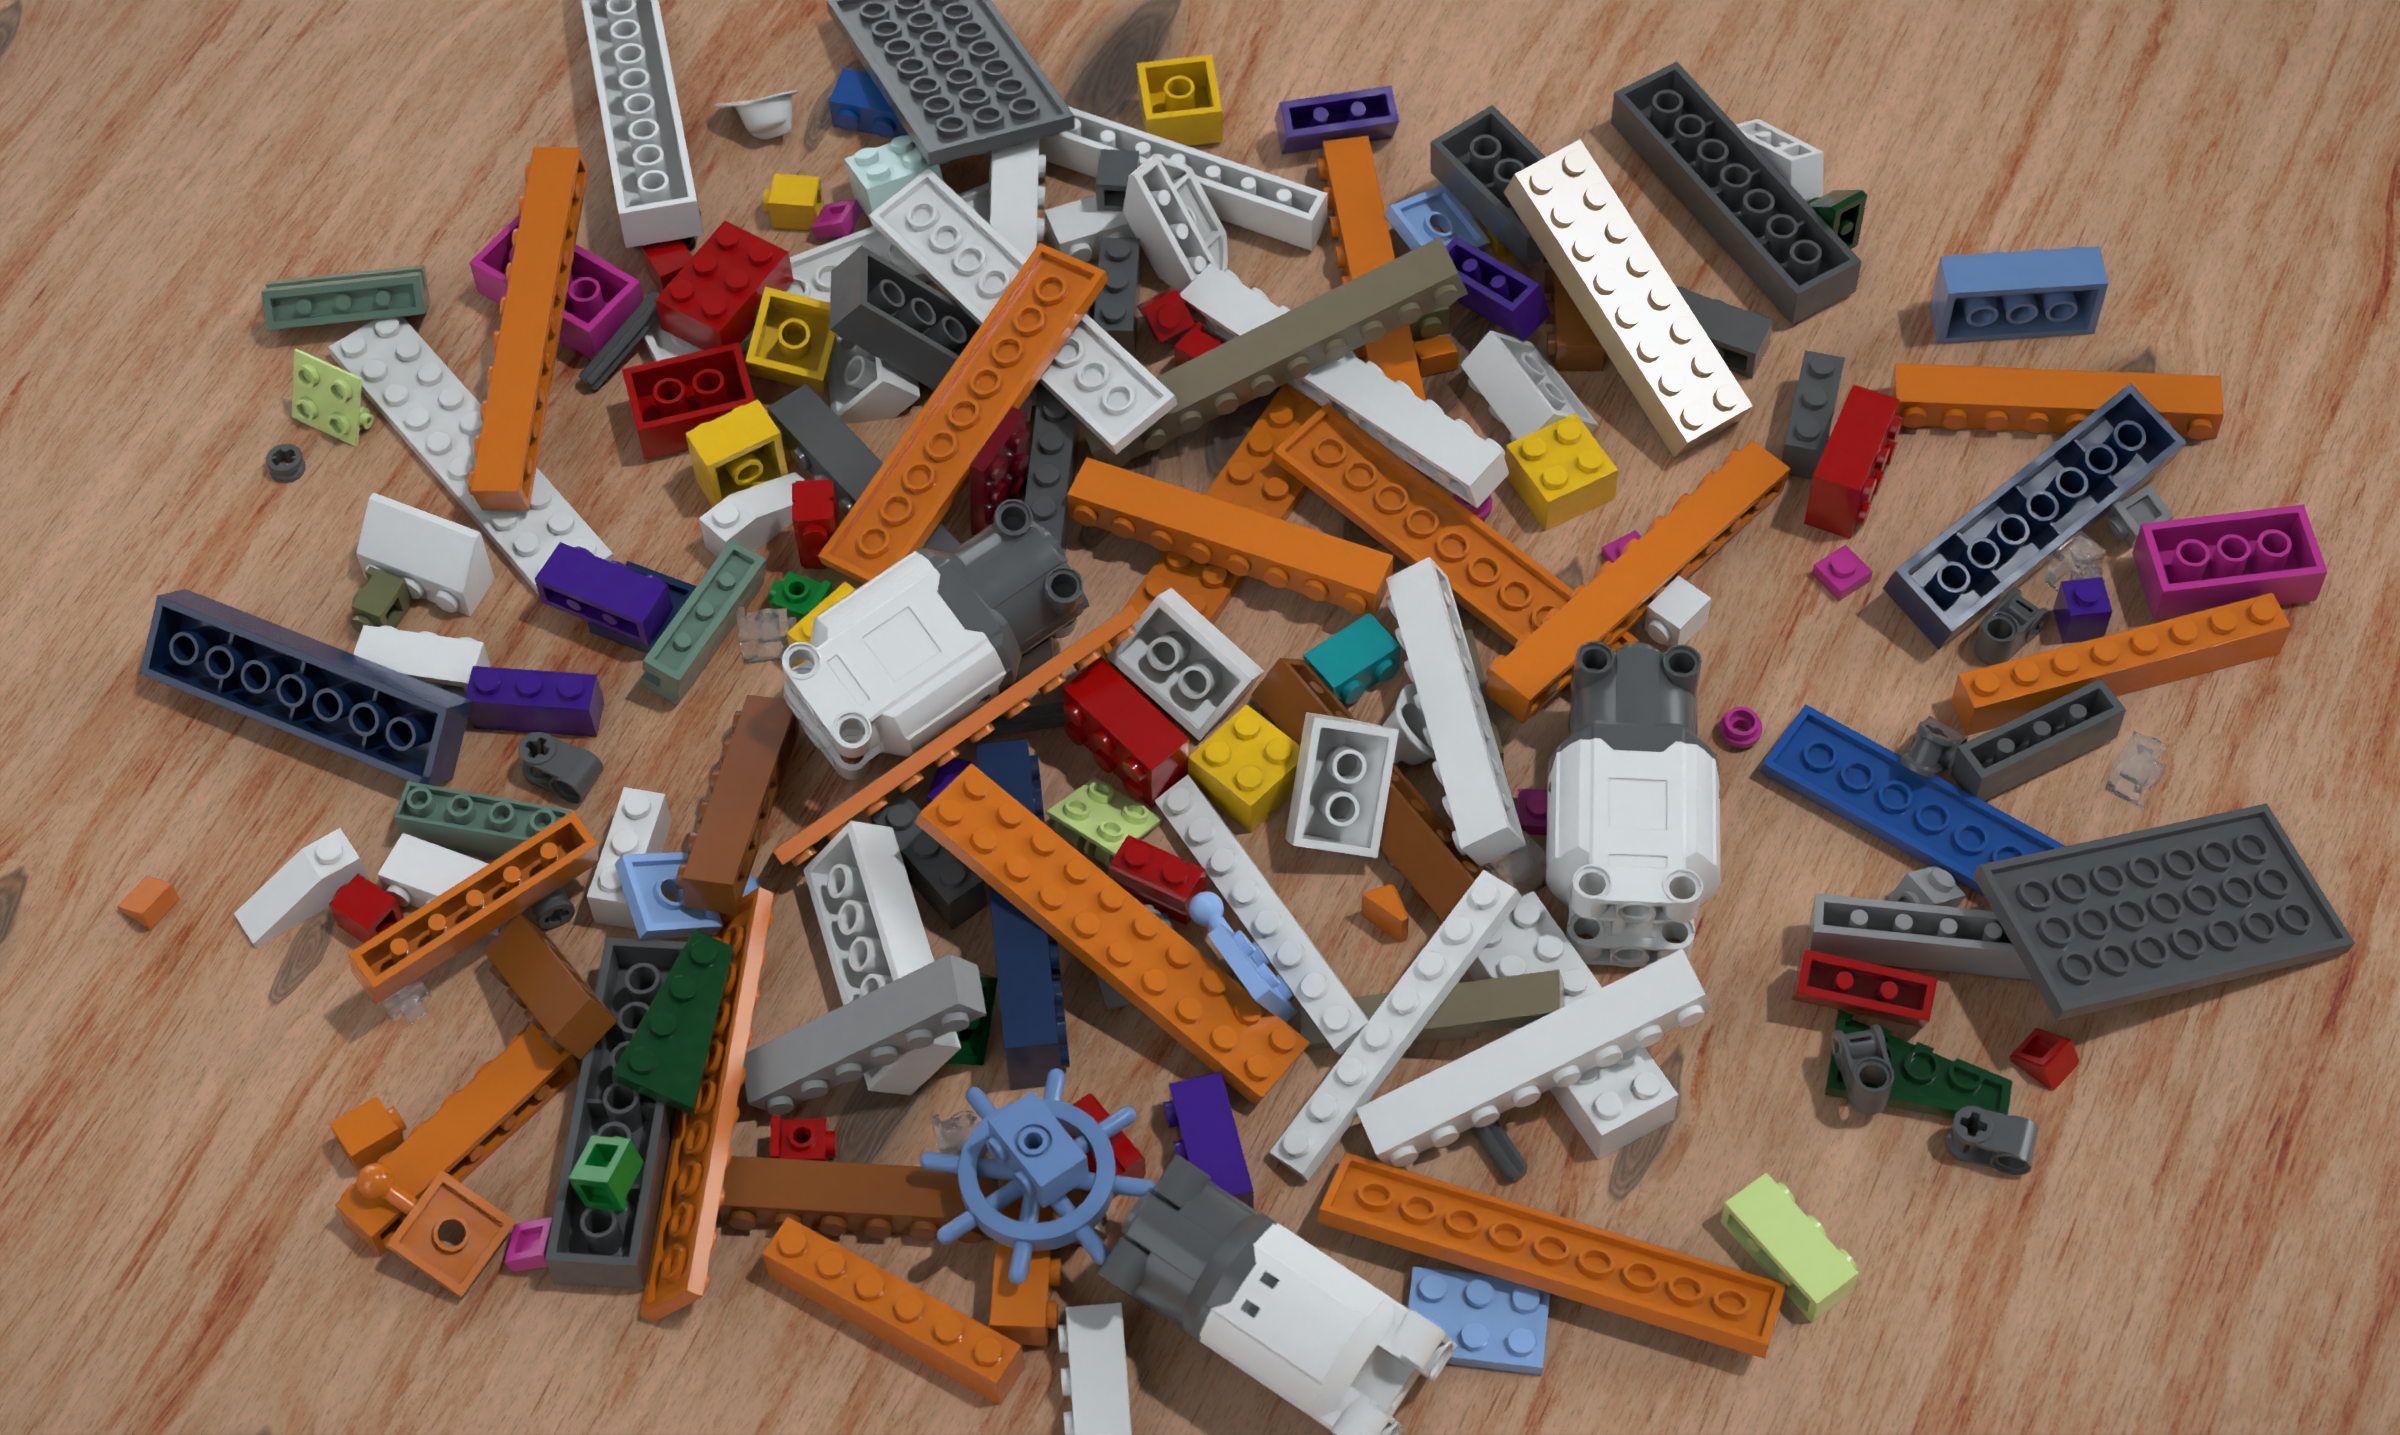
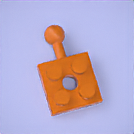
(418, 1234)

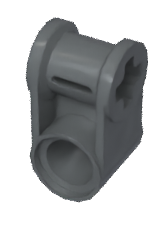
(2009, 628)
(1933, 748)
(558, 766)
(1863, 1060)
(1995, 1140)

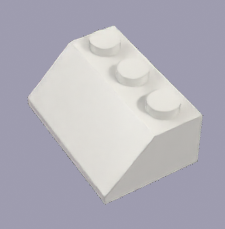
(1521, 385)
(866, 386)
(431, 553)
(1185, 664)
(1341, 785)

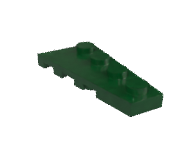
(675, 1035)
(1927, 1080)

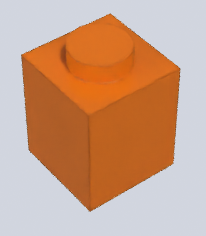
(368, 1132)

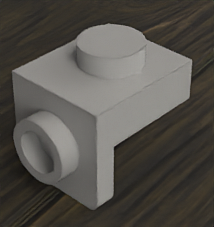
(2138, 509)
(1928, 887)

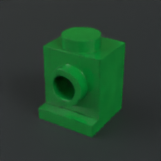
(798, 594)
(606, 1172)

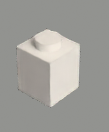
(1677, 613)

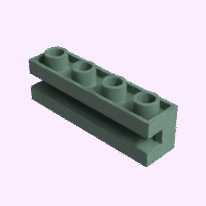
(345, 297)
(703, 622)
(470, 821)

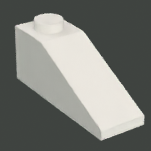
(1793, 158)
(750, 515)
(300, 888)

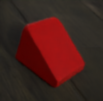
(2046, 1057)

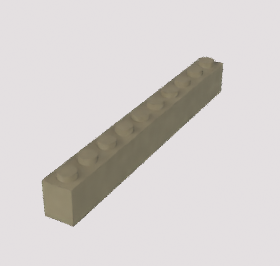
(1297, 344)

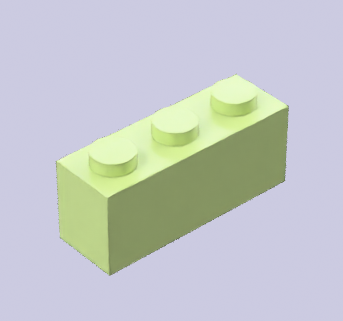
(1790, 1246)

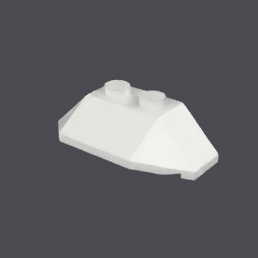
(1174, 221)

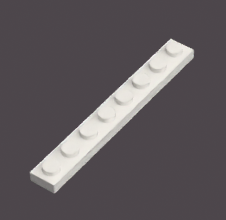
(1263, 914)
(1395, 1024)

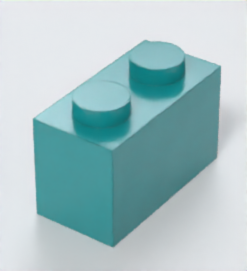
(1355, 659)

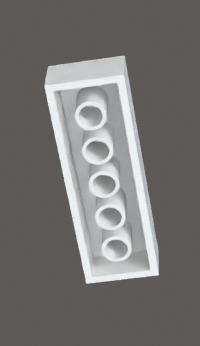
(874, 935)
(1609, 1102)

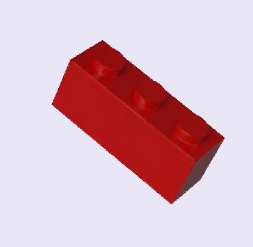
(1864, 988)

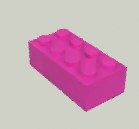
(596, 297)
(2228, 559)

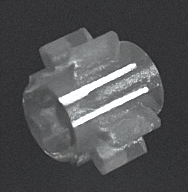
(408, 1002)

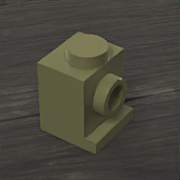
(381, 601)

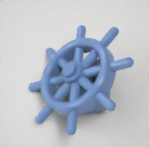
(1042, 1166)

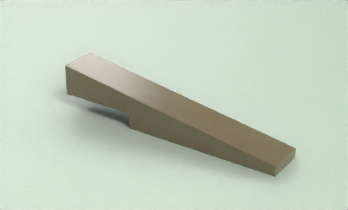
(1472, 1007)

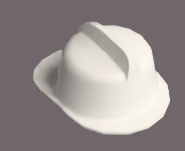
(766, 116)
(1406, 718)

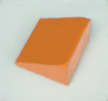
(1436, 355)
(149, 901)
(1386, 911)

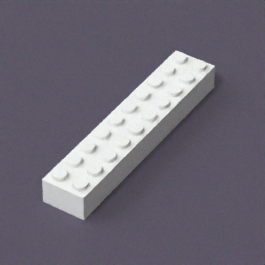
(641, 121)

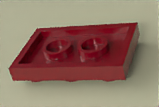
(999, 469)

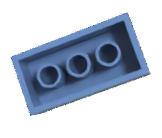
(2018, 294)

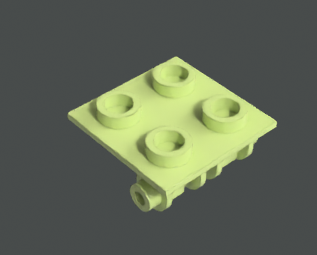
(328, 398)
(1100, 819)

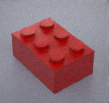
(722, 287)
(683, 393)
(1853, 462)
(1124, 732)

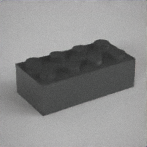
(1476, 167)
(897, 317)

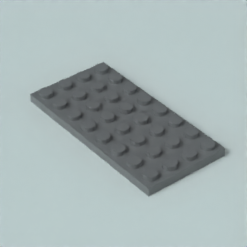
(952, 74)
(2161, 910)

